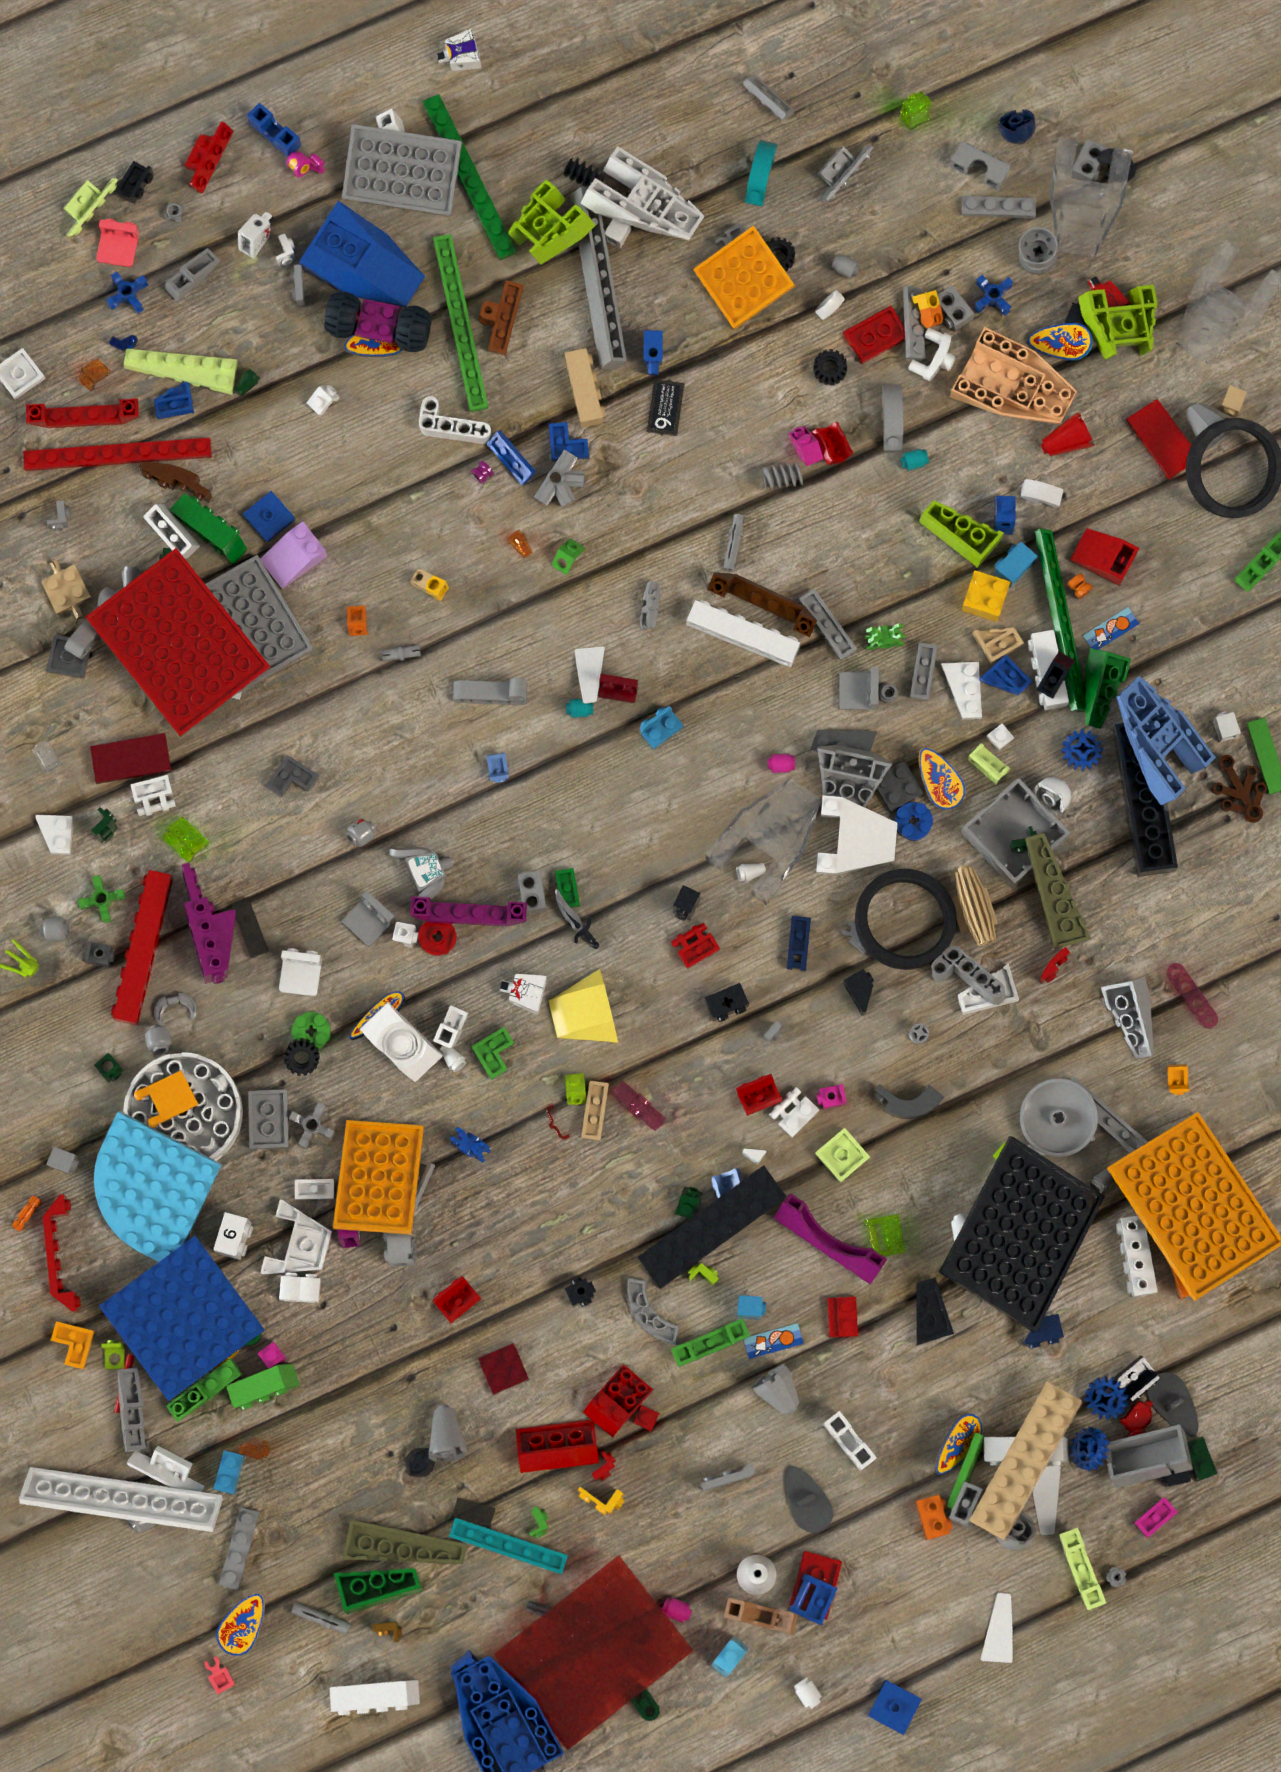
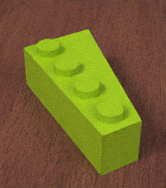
(960, 532)

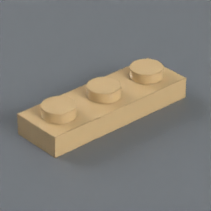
(595, 1110)

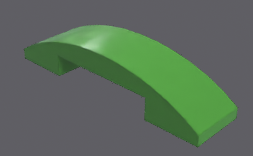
(710, 1343)

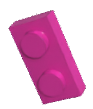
(1155, 1517)

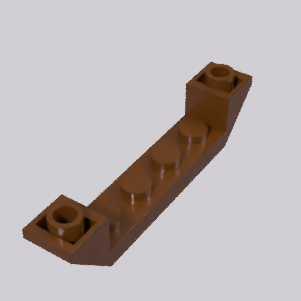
(764, 598)

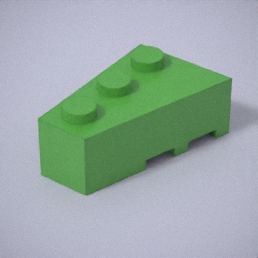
(263, 1386)

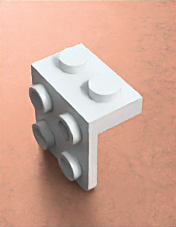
(300, 972)

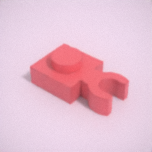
(221, 1678)

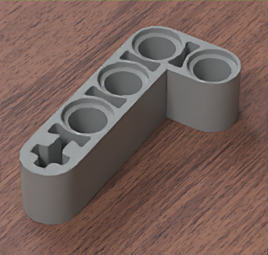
(86, 636)
(491, 692)
(970, 977)

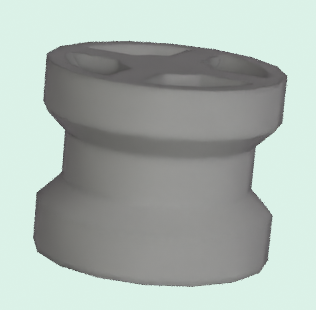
(920, 1030)

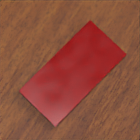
(1161, 437)

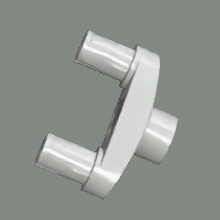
(941, 359)

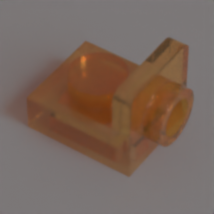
(92, 374)
(251, 1450)

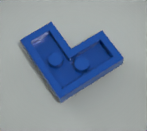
(560, 440)

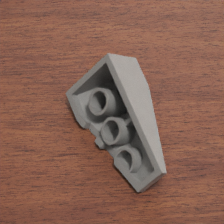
(1132, 1009)

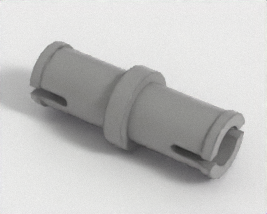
(401, 653)

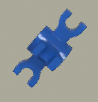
(984, 285)
(118, 298)
(470, 1144)

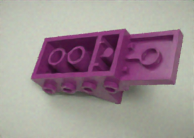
(210, 931)

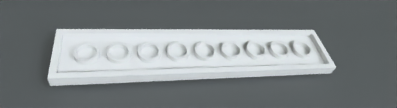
(121, 1499)

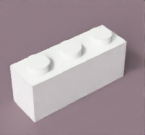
(171, 530)

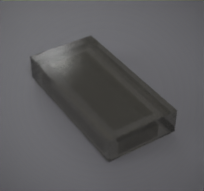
(473, 1512)

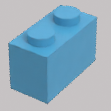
(1015, 564)
(751, 1307)
(229, 1472)

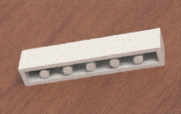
(743, 633)

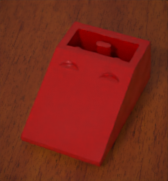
(1104, 555)
(617, 1400)

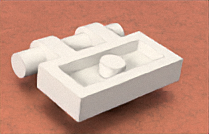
(151, 790)
(798, 1117)

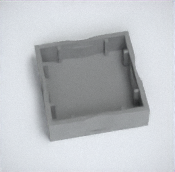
(1007, 821)

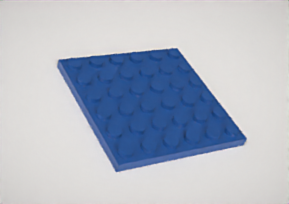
(181, 1318)

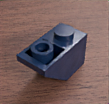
(1049, 1331)

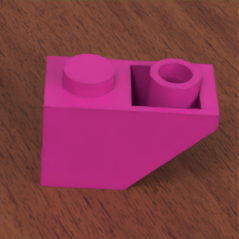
(806, 445)

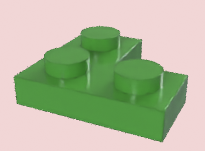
(489, 1049)

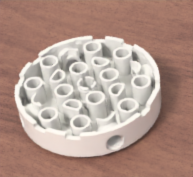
(205, 1128)

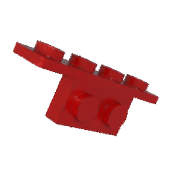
(206, 156)

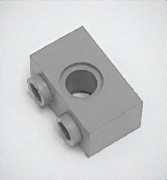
(965, 1505)

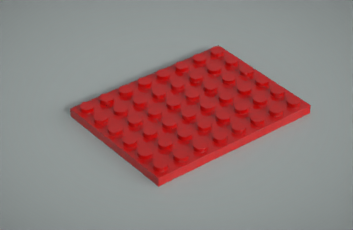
(178, 642)

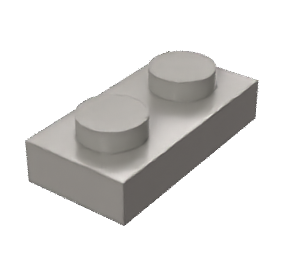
(299, 292)

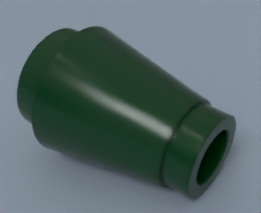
(247, 382)

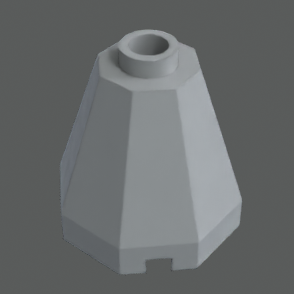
(1202, 416)
(778, 1390)

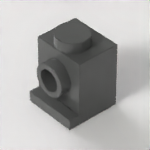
(104, 960)

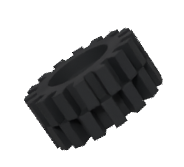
(786, 248)
(827, 377)
(306, 1046)

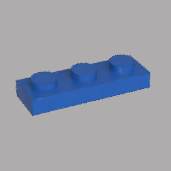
(511, 457)

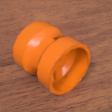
(1079, 586)

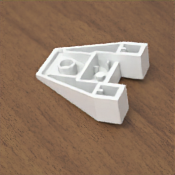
(863, 838)

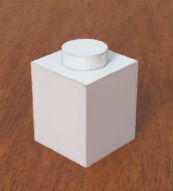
(617, 233)
(1226, 726)

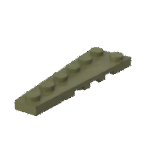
(1059, 908)
(388, 1544)

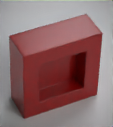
(646, 1418)

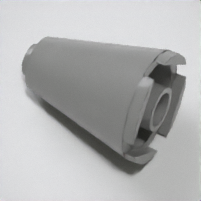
(446, 1436)

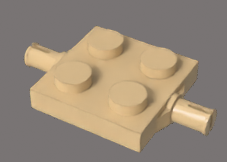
(66, 589)

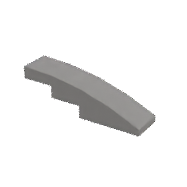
(131, 1410)

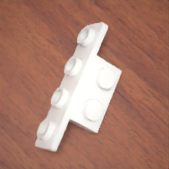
(166, 1469)

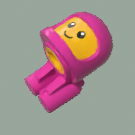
(302, 164)

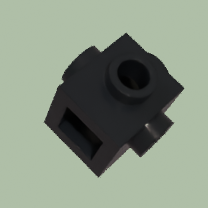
(575, 1298)

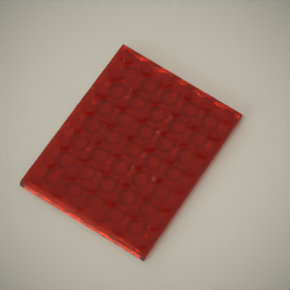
(594, 1651)

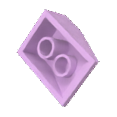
(293, 555)

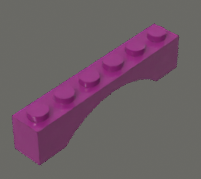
(861, 1261)

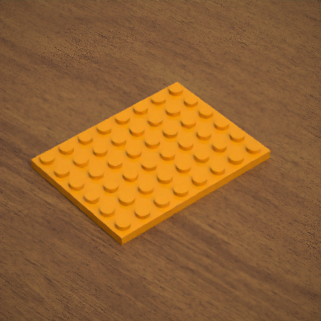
(1195, 1206)

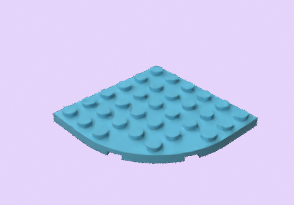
(150, 1186)

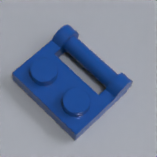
(819, 1602)

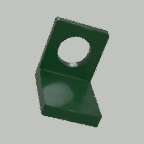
(113, 1073)

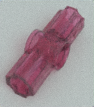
(639, 1106)

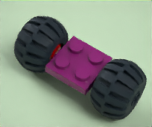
(377, 321)

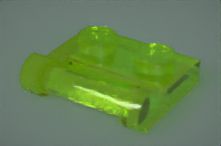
(891, 1235)

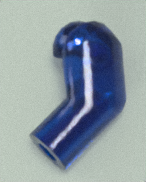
(126, 343)

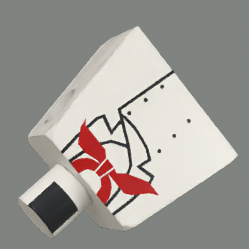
(254, 234)
(525, 991)

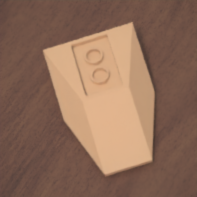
(1012, 381)

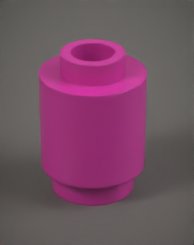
(781, 763)
(677, 1609)

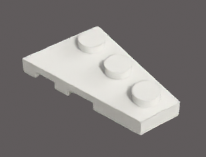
(965, 686)

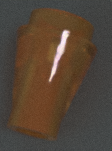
(520, 543)

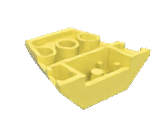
(584, 1011)

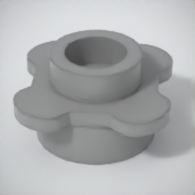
(171, 207)

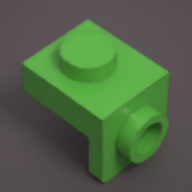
(541, 1517)

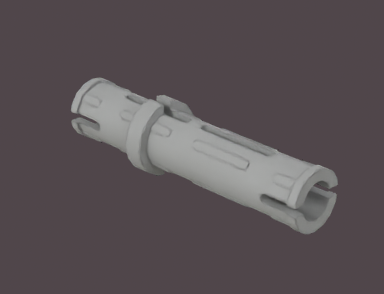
(734, 542)
(343, 1626)

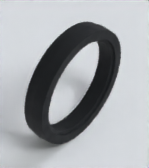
(1194, 459)
(931, 885)

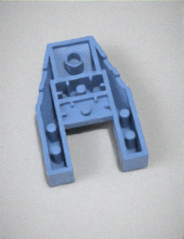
(1153, 732)

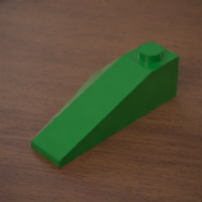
(1102, 678)

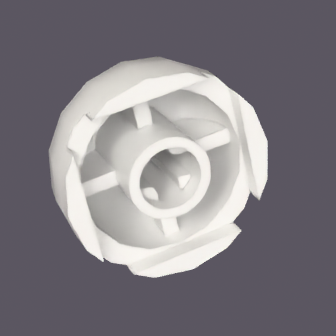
(1053, 794)

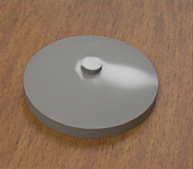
(1059, 1117)

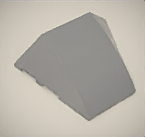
(851, 772)

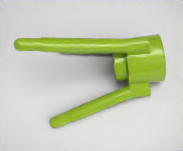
(28, 966)

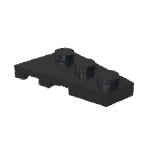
(931, 1313)

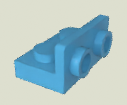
(660, 727)

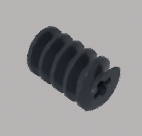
(582, 173)

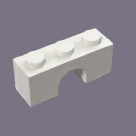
(849, 1441)

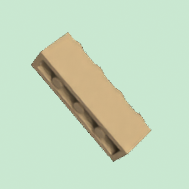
(583, 387)

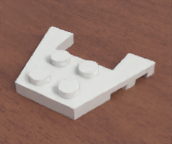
(306, 1247)

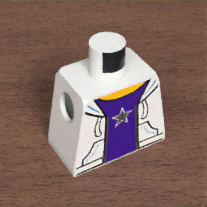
(460, 52)

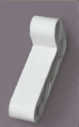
(456, 425)

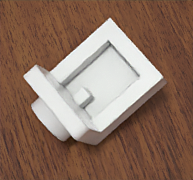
(288, 255)
(322, 399)
(405, 934)

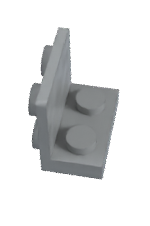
(859, 690)
(369, 919)

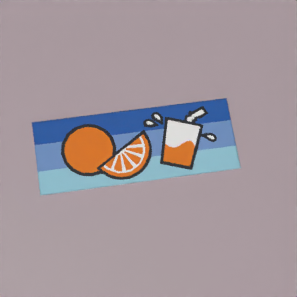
(1111, 629)
(773, 1341)

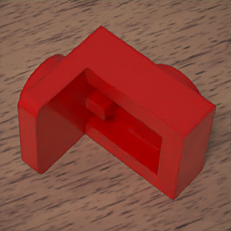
(604, 1471)

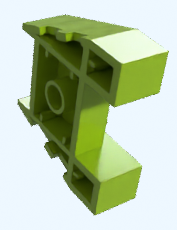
(546, 227)
(1122, 324)

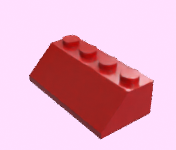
(557, 1446)

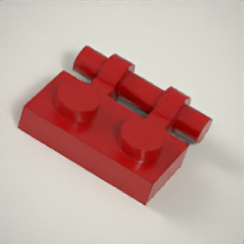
(698, 950)

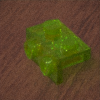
(185, 839)

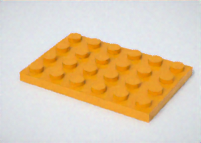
(378, 1177)

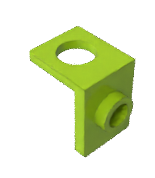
(112, 1347)

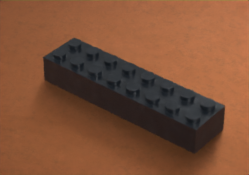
(1146, 818)

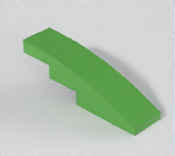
(1261, 564)

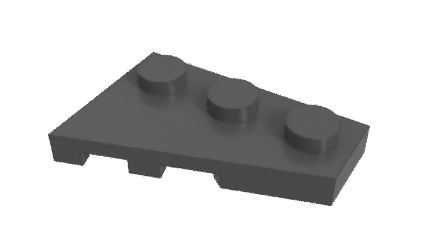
(855, 739)

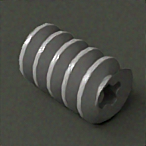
(782, 475)

